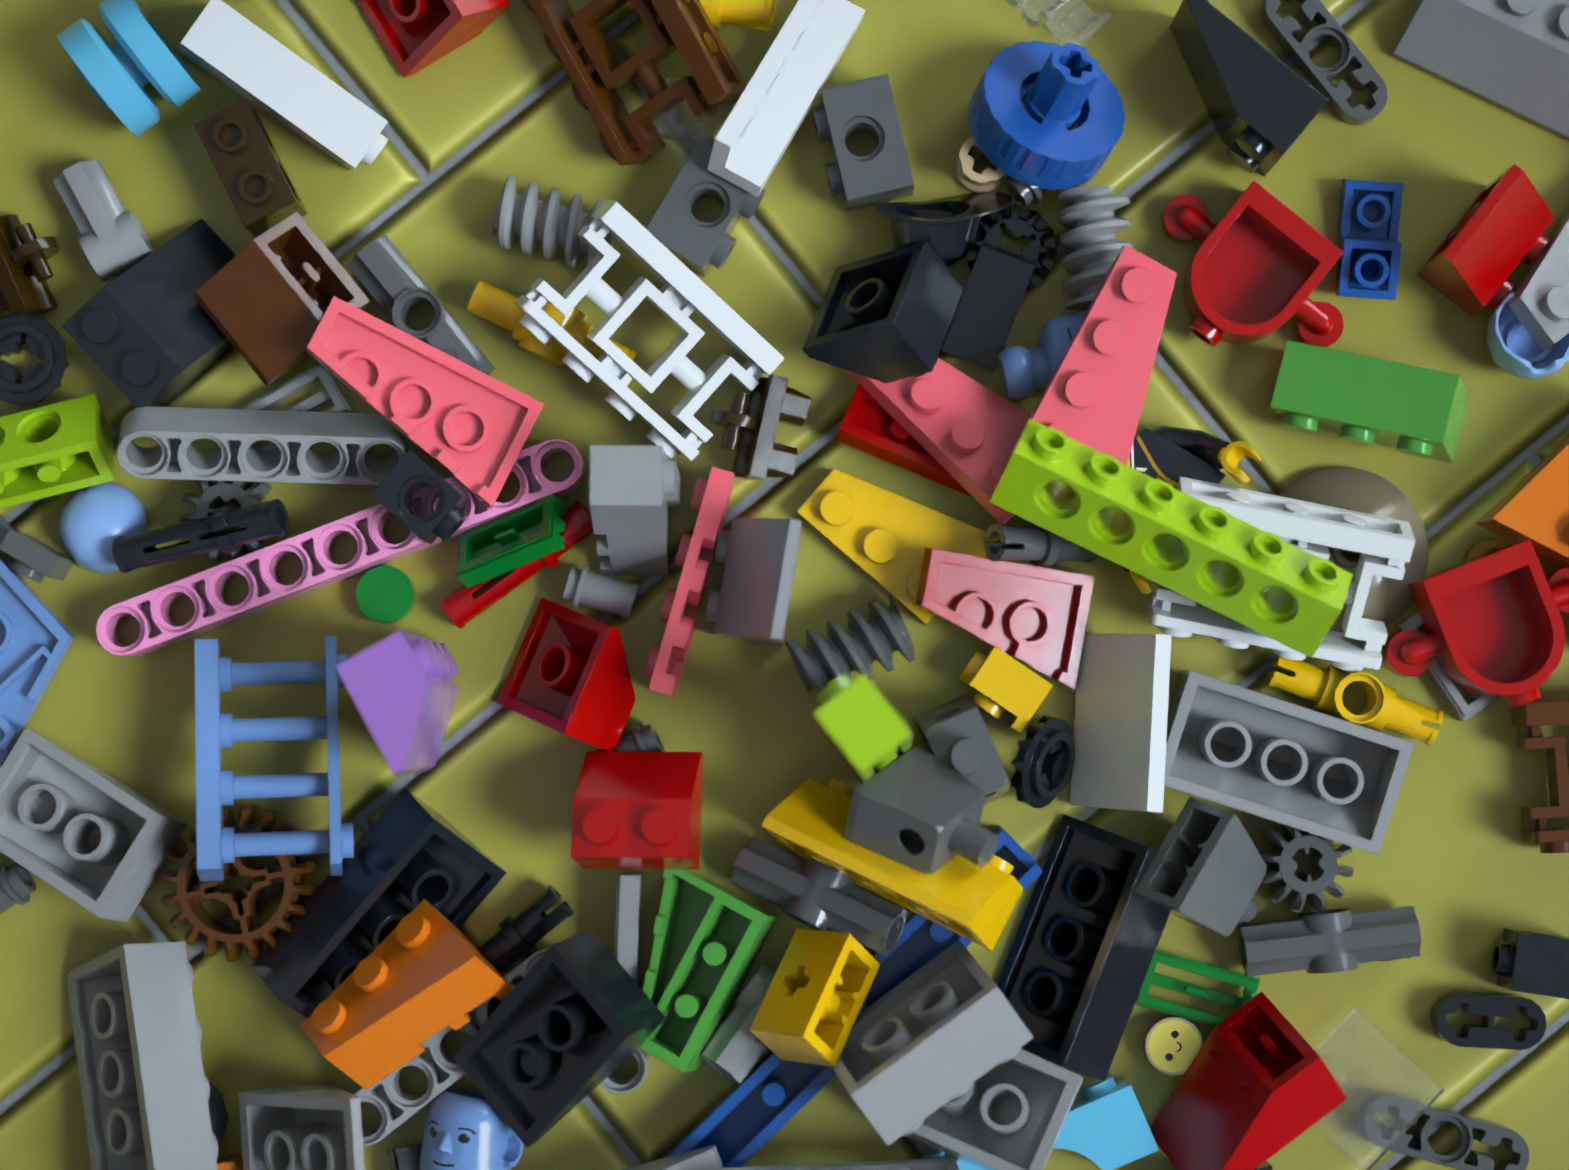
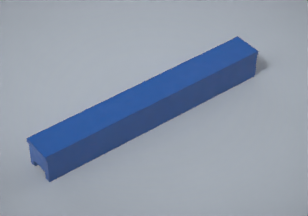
(780, 1088)

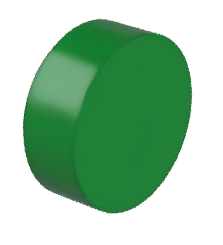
(385, 594)

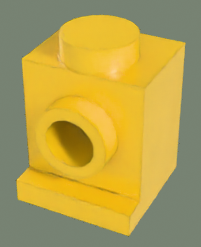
(1004, 687)

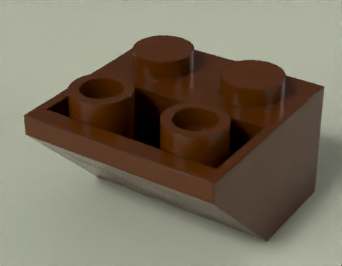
(276, 296)

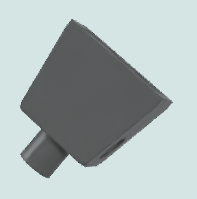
(961, 740)
(920, 814)
(1206, 870)

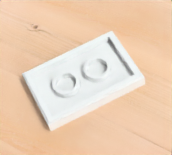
(1121, 722)

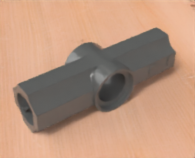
(400, 288)
(818, 896)
(1329, 940)

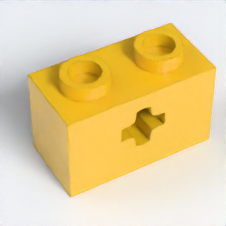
(815, 997)

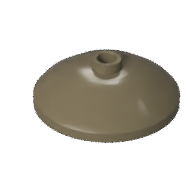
(1373, 495)

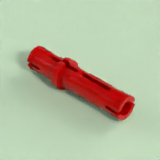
(464, 605)

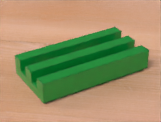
(511, 541)
(1249, 983)

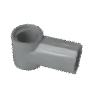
(109, 232)
(733, 1046)

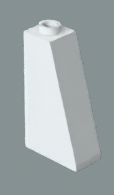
(283, 85)

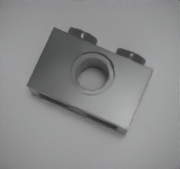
(869, 109)
(693, 241)

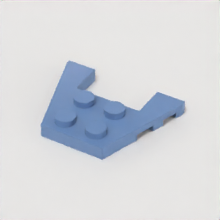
(30, 653)

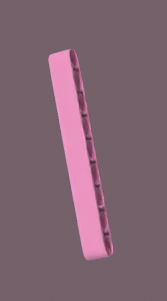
(319, 567)

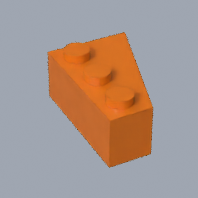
(1538, 508)
(402, 996)

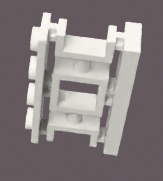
(677, 300)
(1312, 527)

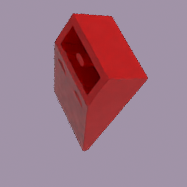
(1245, 1093)

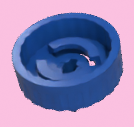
(1059, 90)

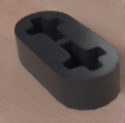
(1487, 1034)

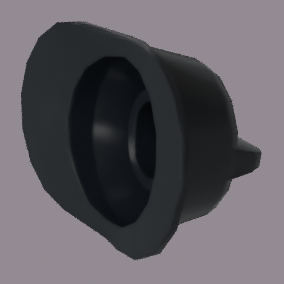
(944, 223)

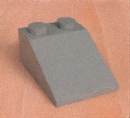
(756, 579)
(81, 827)
(1006, 1116)
(301, 1128)

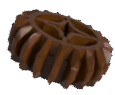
(191, 894)

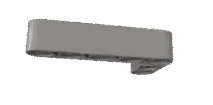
(442, 1070)

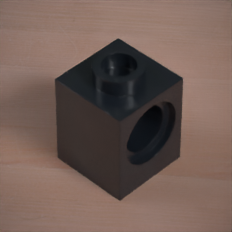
(402, 482)
(1532, 963)

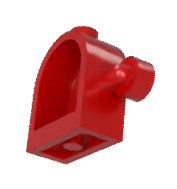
(1253, 270)
(1488, 624)

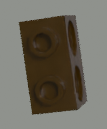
(249, 167)

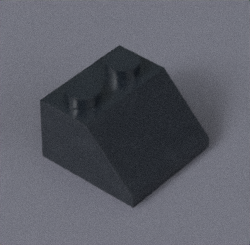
(886, 314)

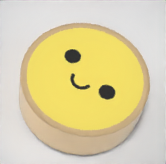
(1172, 1044)

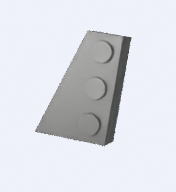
(632, 507)

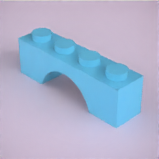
(1100, 1125)

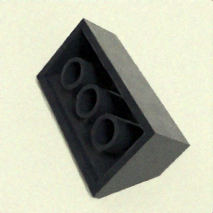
(395, 865)
(1083, 948)

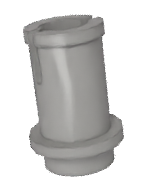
(599, 592)

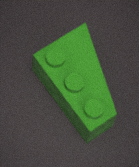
(1370, 400)
(699, 962)

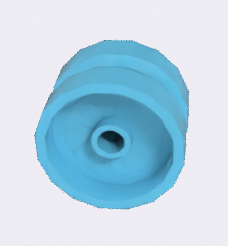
(123, 66)

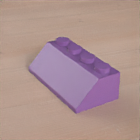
(404, 697)

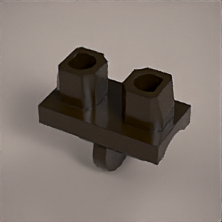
(24, 268)
(753, 427)

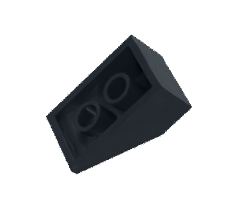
(1246, 89)
(148, 324)
(558, 1035)

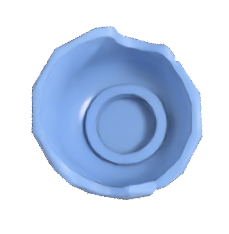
(1516, 350)
(93, 521)

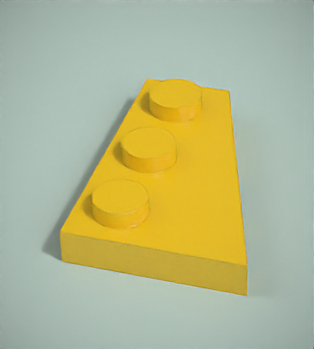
(886, 533)

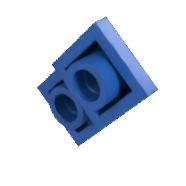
(1369, 239)

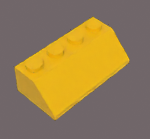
(956, 896)

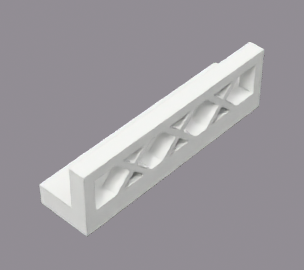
(782, 91)

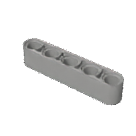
(239, 428)

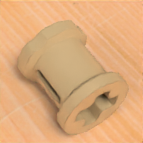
(968, 178)

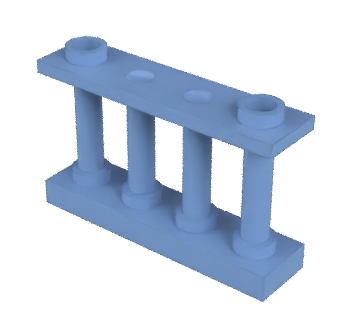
(220, 787)

